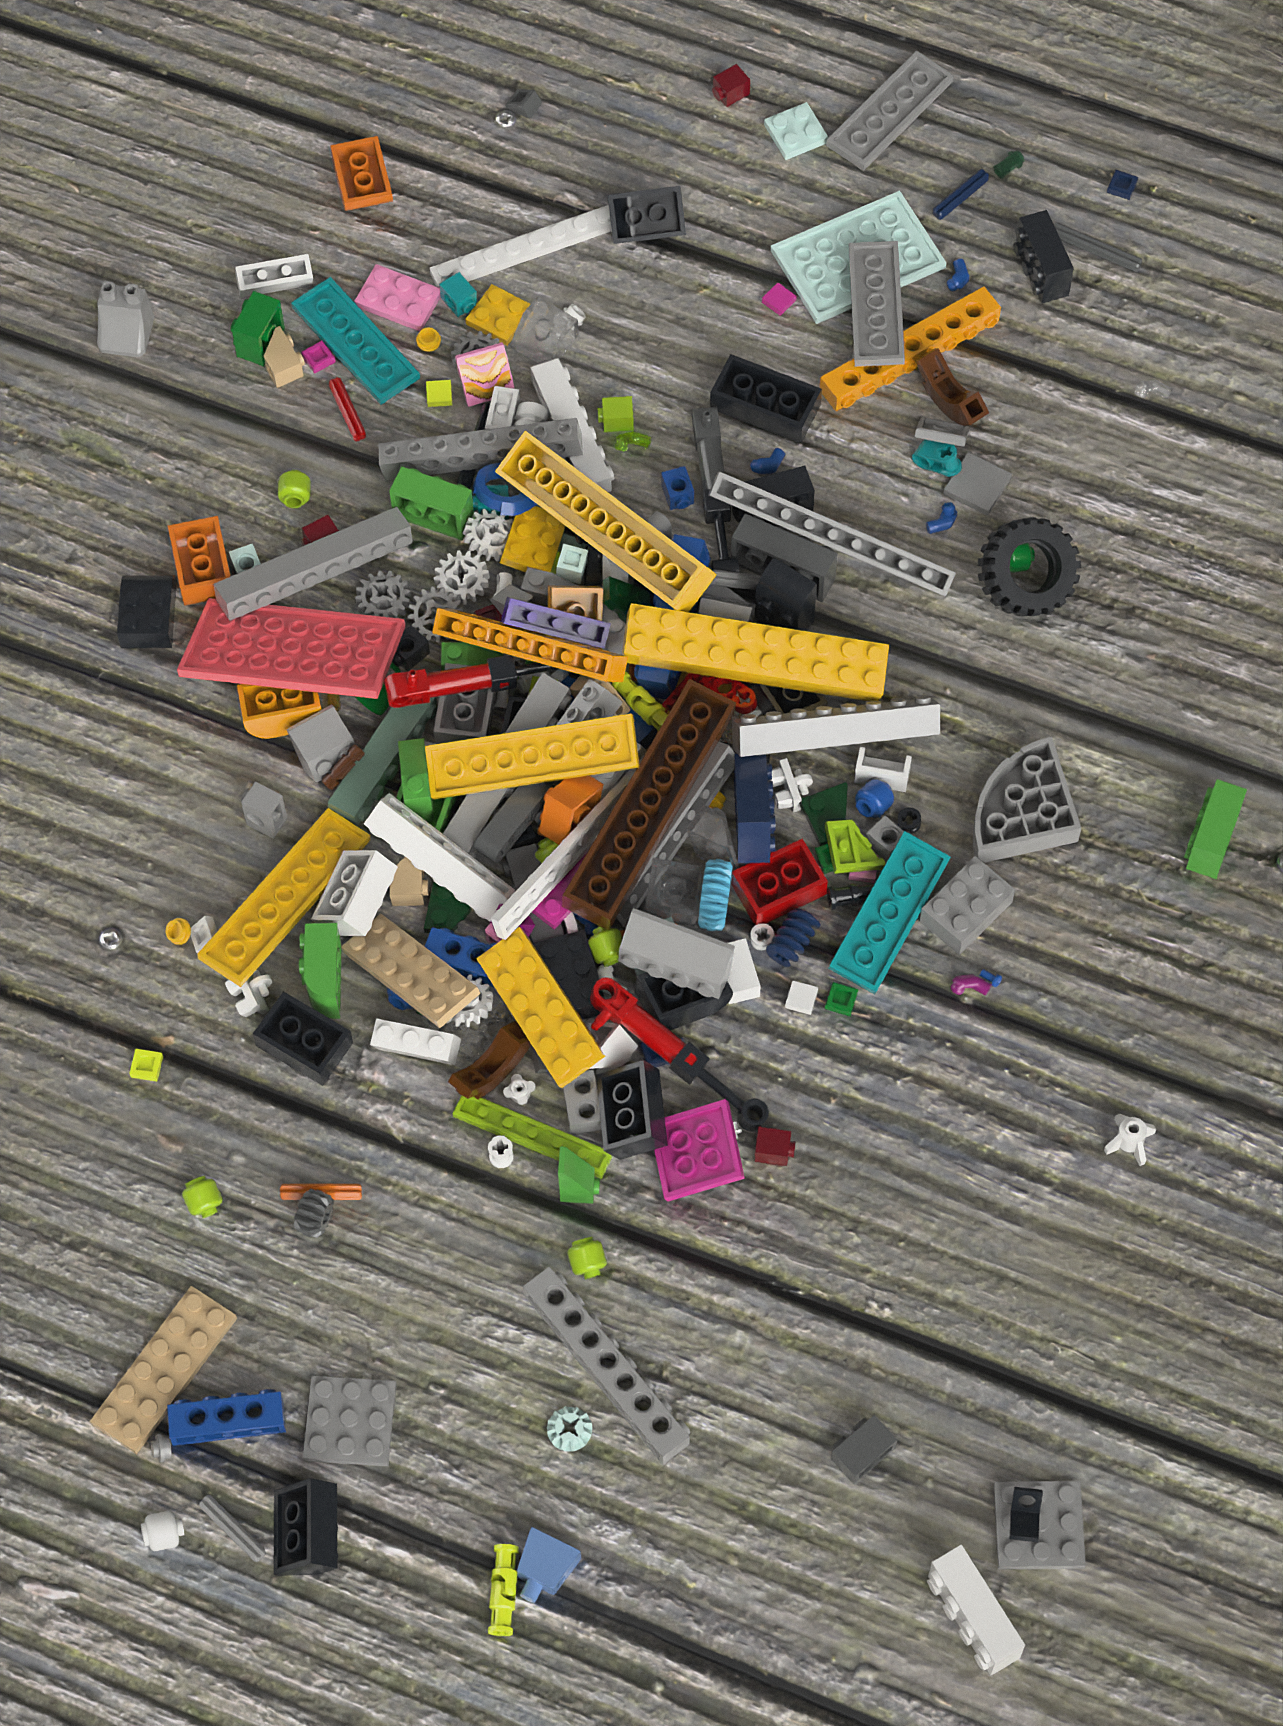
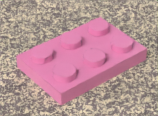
(398, 297)

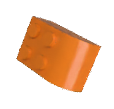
(361, 173)
(199, 558)

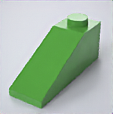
(465, 654)
(414, 775)
(576, 1178)

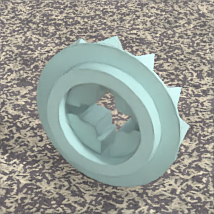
(569, 1441)

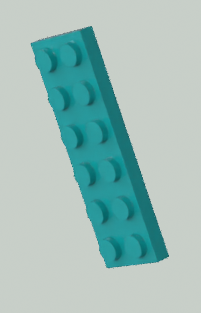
(355, 340)
(889, 912)

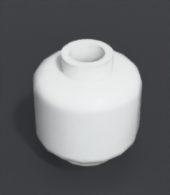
(161, 1530)

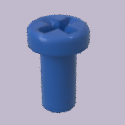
(995, 980)

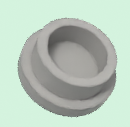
(161, 1448)

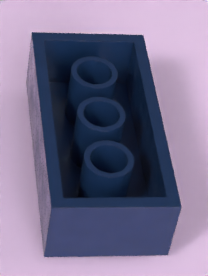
(754, 808)

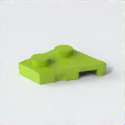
(850, 849)

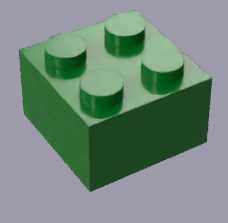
(256, 326)

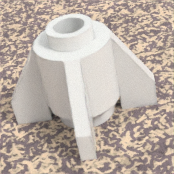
(1131, 1137)

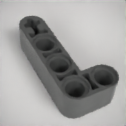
(512, 820)

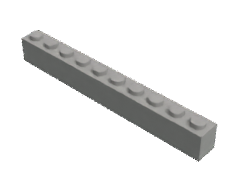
(831, 533)

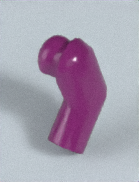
(970, 981)

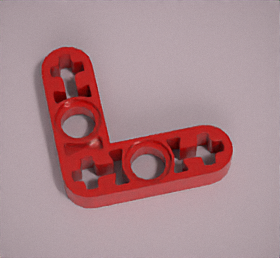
(714, 683)

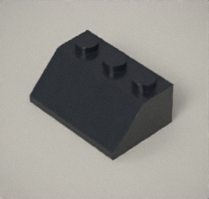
(305, 1528)

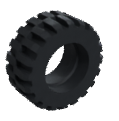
(1060, 560)

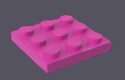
(699, 1151)

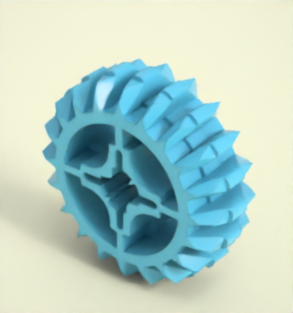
(715, 895)

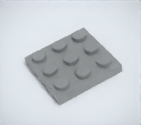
(349, 1421)
(1059, 1527)

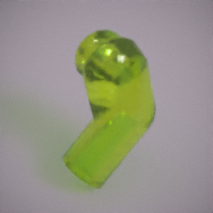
(632, 438)

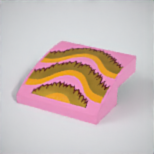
(482, 371)

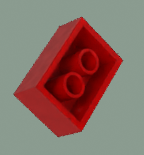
(781, 885)

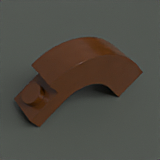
(951, 398)
(494, 1065)

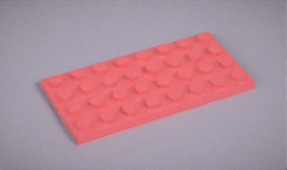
(294, 649)

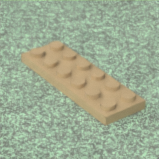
(411, 971)
(163, 1369)

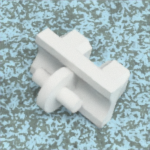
(790, 796)
(254, 990)

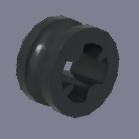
(915, 815)

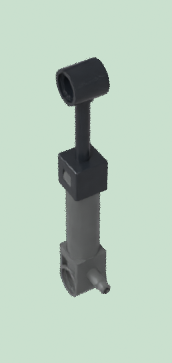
(708, 445)

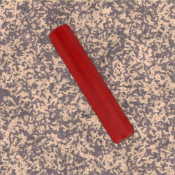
(347, 409)

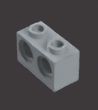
(580, 1102)

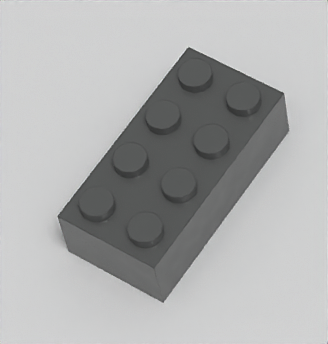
(759, 542)

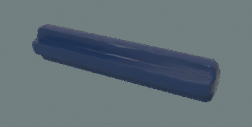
(960, 194)

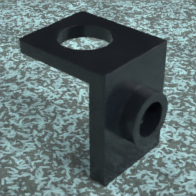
(1025, 1518)

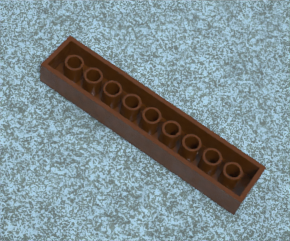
(648, 805)

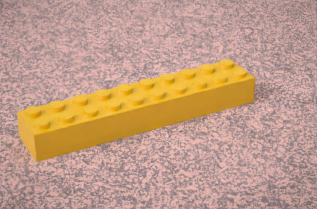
(605, 523)
(755, 653)

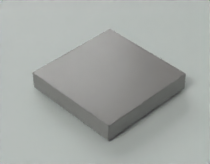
(942, 431)
(978, 484)

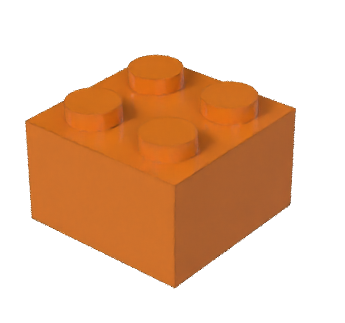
(568, 805)

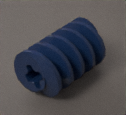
(791, 936)

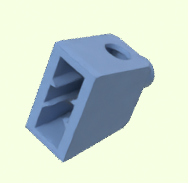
(545, 1564)

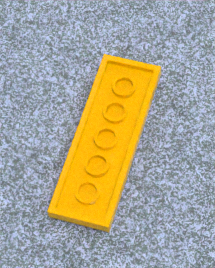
(541, 1007)

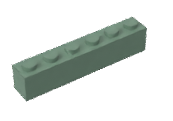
(381, 761)

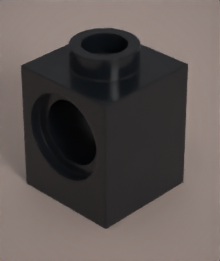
(414, 640)

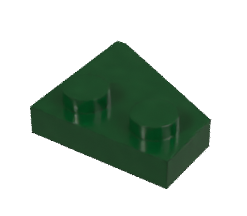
(619, 596)
(824, 807)
(444, 910)

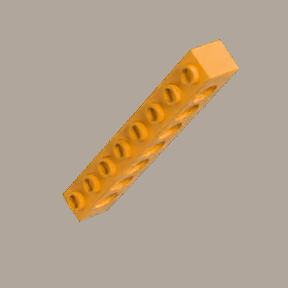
(917, 338)
(530, 645)

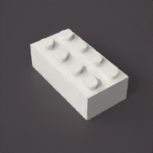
(975, 1611)

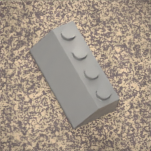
(676, 954)

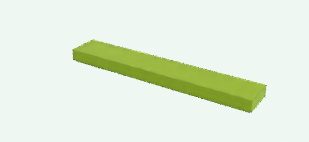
(529, 1132)

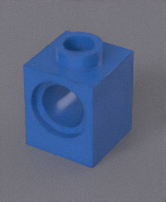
(677, 479)

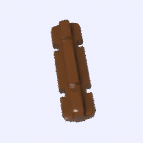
(343, 767)

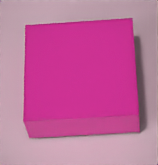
(779, 299)
(318, 357)

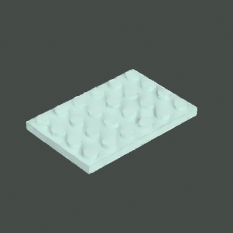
(819, 257)

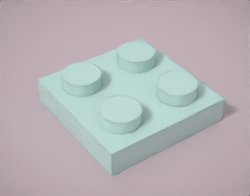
(796, 131)

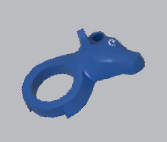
(506, 505)

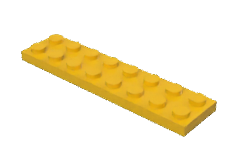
(532, 756)
(281, 898)

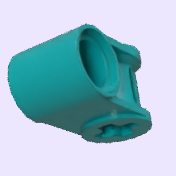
(937, 457)

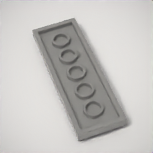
(889, 110)
(876, 303)

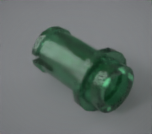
(1013, 160)

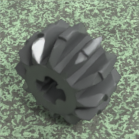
(313, 1213)

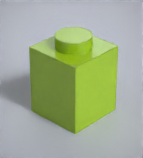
(616, 414)

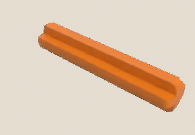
(337, 1191)

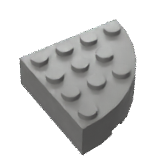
(1025, 806)

